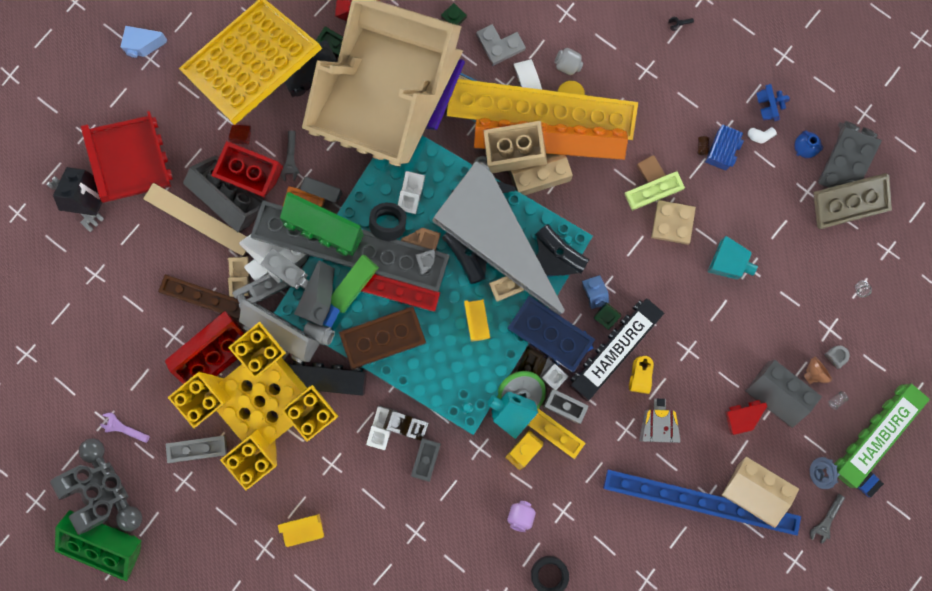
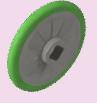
(526, 383)

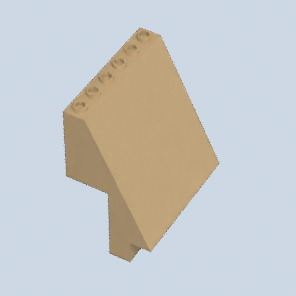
(384, 80)

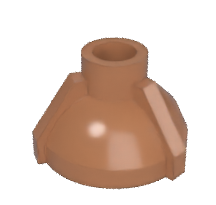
(817, 372)

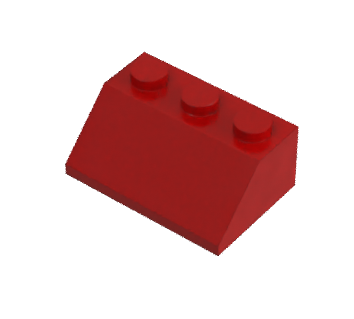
(247, 169)

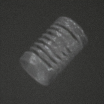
(833, 404)

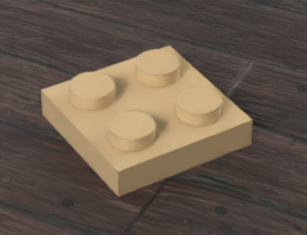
(673, 222)

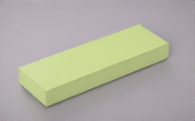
(654, 190)

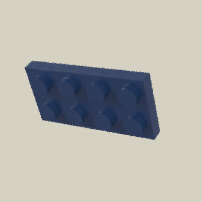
(551, 334)

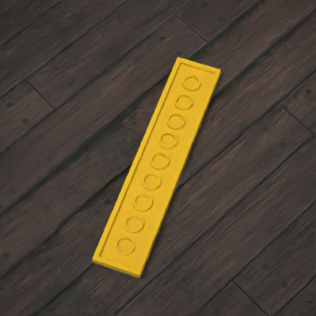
(516, 104)

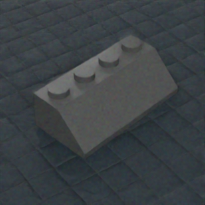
(231, 203)

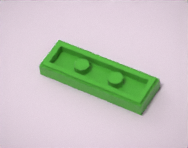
(353, 283)

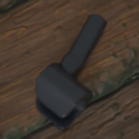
(679, 22)

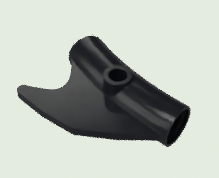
(473, 265)
(558, 265)

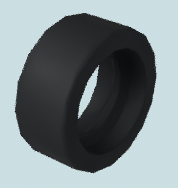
(387, 233)
(550, 560)

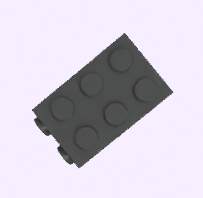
(850, 155)

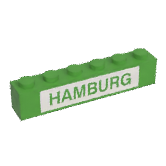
(880, 435)

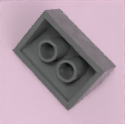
(783, 393)

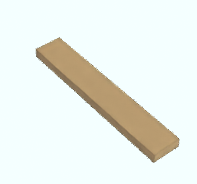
(195, 218)

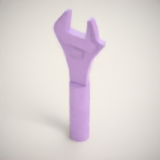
(115, 425)

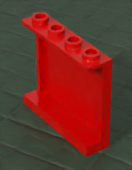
(126, 157)

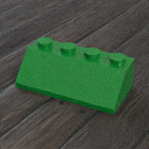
(321, 225)
(99, 548)

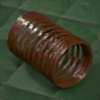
(702, 139)

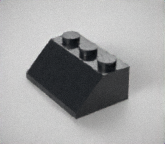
(302, 78)

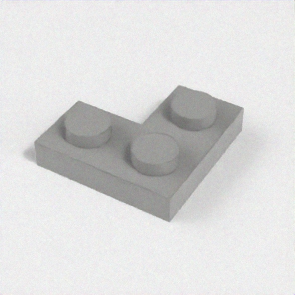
(497, 48)

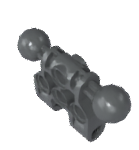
(67, 484)

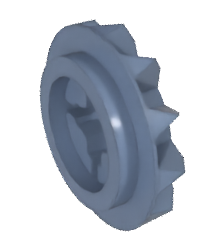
(817, 473)

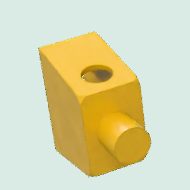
(524, 450)

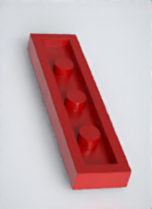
(402, 292)

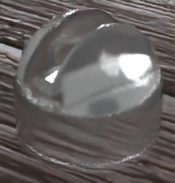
(861, 291)

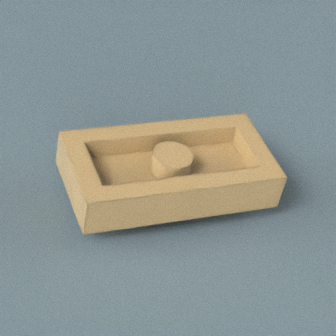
(504, 288)

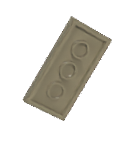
(852, 201)

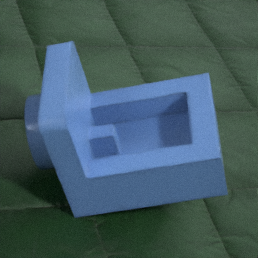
(596, 291)

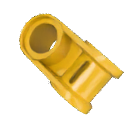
(641, 378)

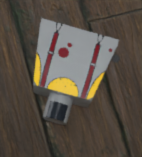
(660, 424)

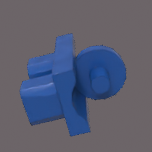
(768, 95)

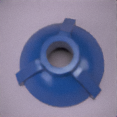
(805, 148)

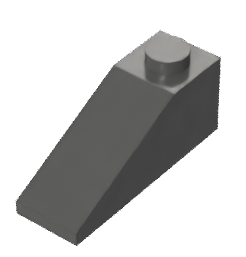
(317, 295)

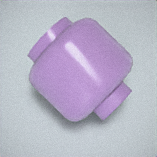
(521, 516)

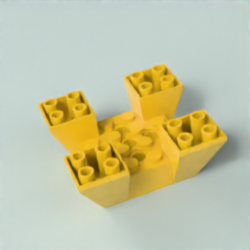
(229, 396)

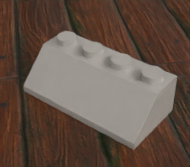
(287, 335)

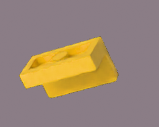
(477, 320)
(301, 530)

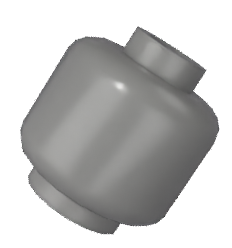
(568, 61)

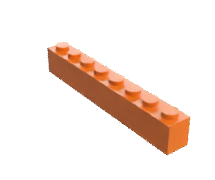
(568, 140)

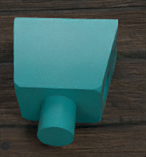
(731, 260)
(512, 412)

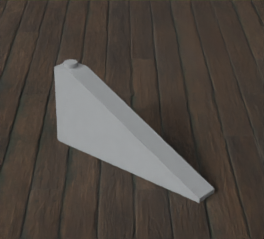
(486, 225)

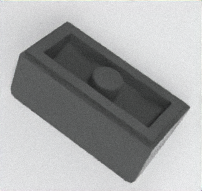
(321, 189)

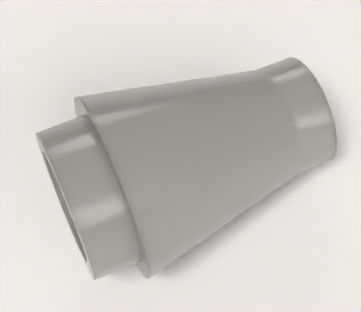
(321, 334)

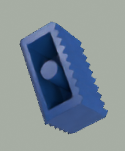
(724, 148)

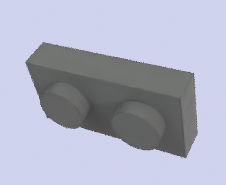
(425, 460)

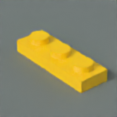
(556, 434)

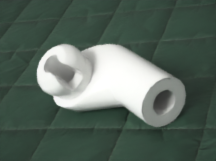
(760, 136)

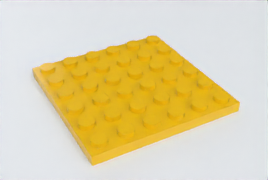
(249, 59)

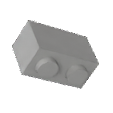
(565, 406)

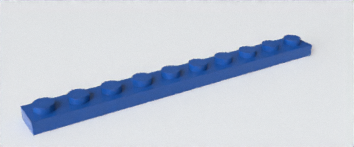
(692, 500)

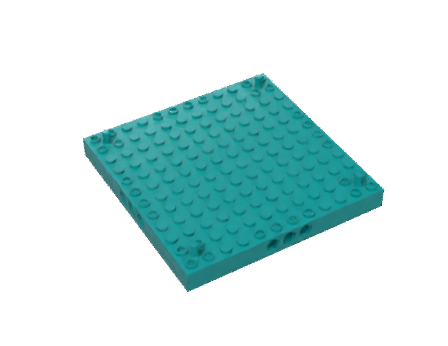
(450, 370)

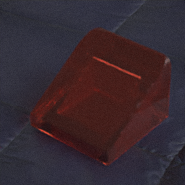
(240, 134)

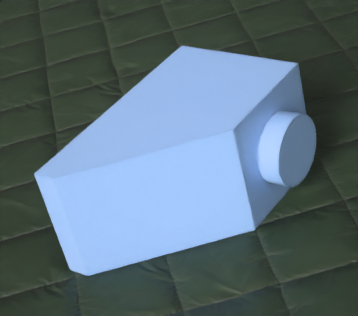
(141, 41)

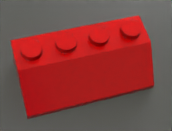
(206, 350)

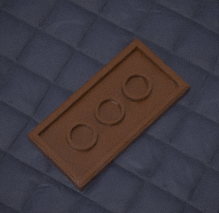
(382, 337)

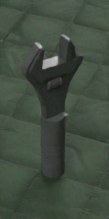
(290, 167)
(823, 527)

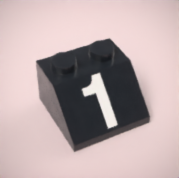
(77, 192)

